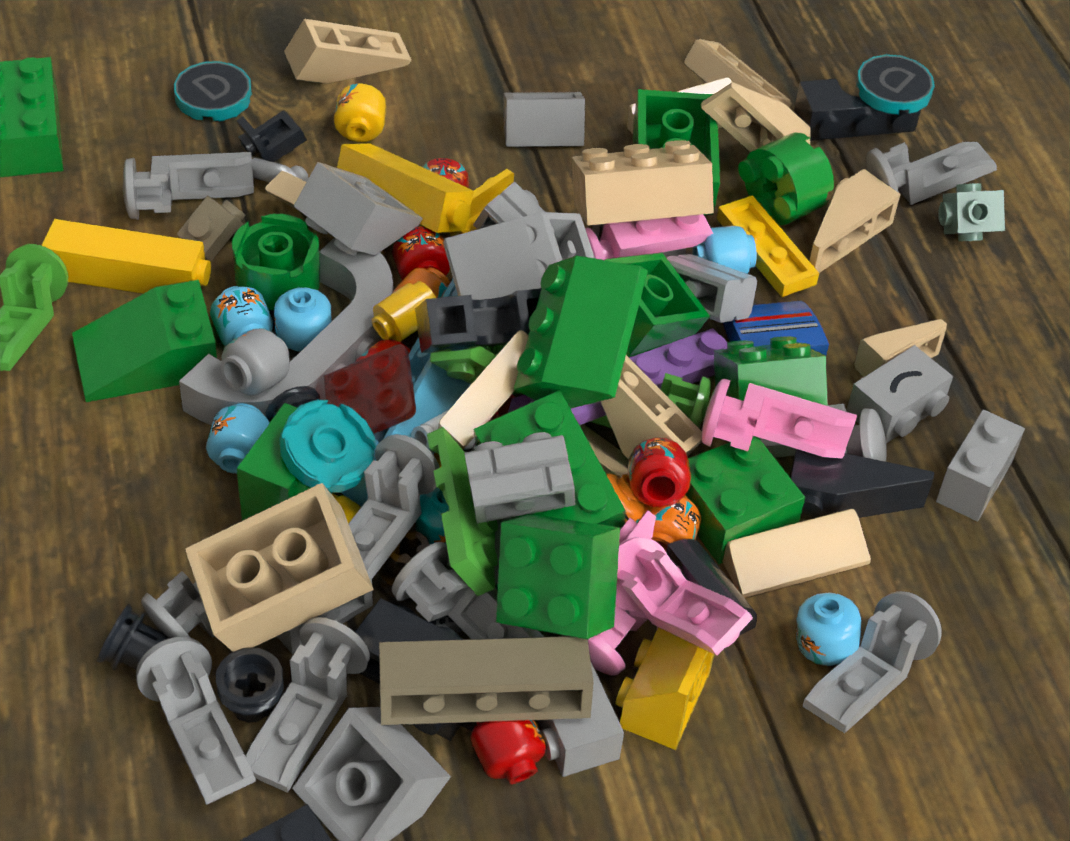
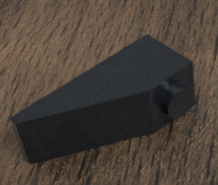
(857, 484)

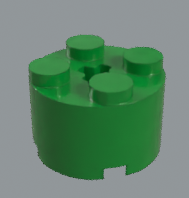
(788, 177)
(276, 256)

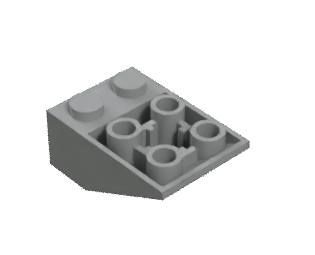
(514, 253)

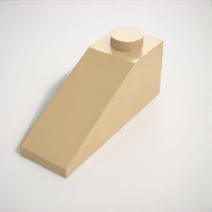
(341, 52)
(752, 116)
(856, 214)
(645, 412)

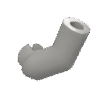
(268, 170)

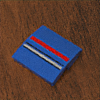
(779, 320)

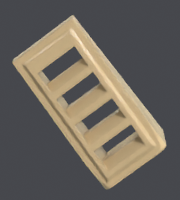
(883, 347)

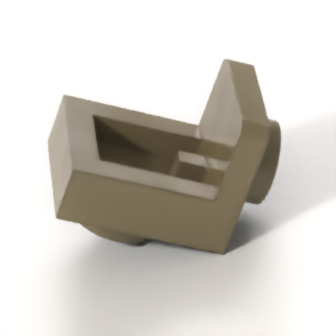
(212, 225)

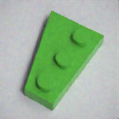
(468, 542)

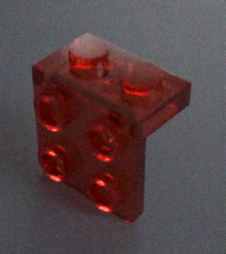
(375, 388)

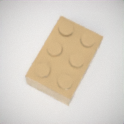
(642, 183)
(278, 569)

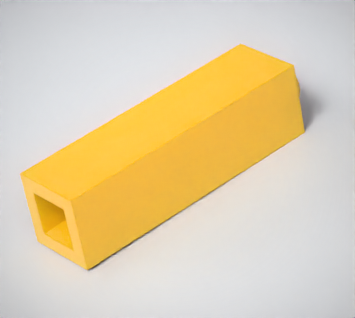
(433, 197)
(125, 257)

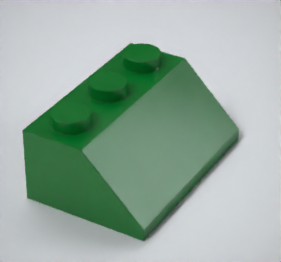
(580, 330)

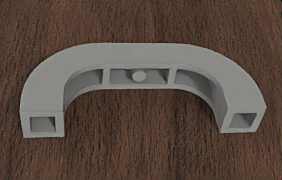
(364, 281)

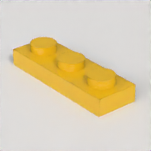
(776, 253)

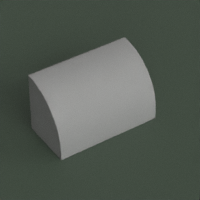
(544, 119)

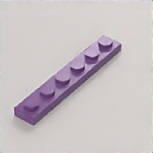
(684, 358)

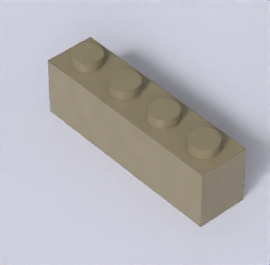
(485, 680)

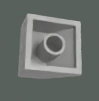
(353, 210)
(370, 778)

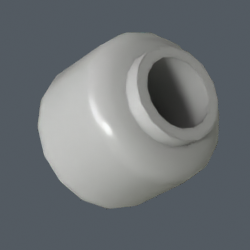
(255, 361)

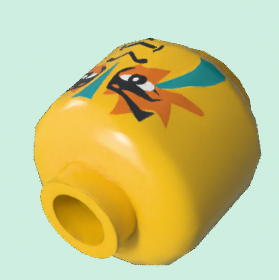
(360, 110)

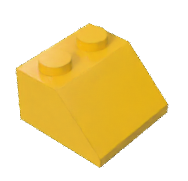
(664, 689)

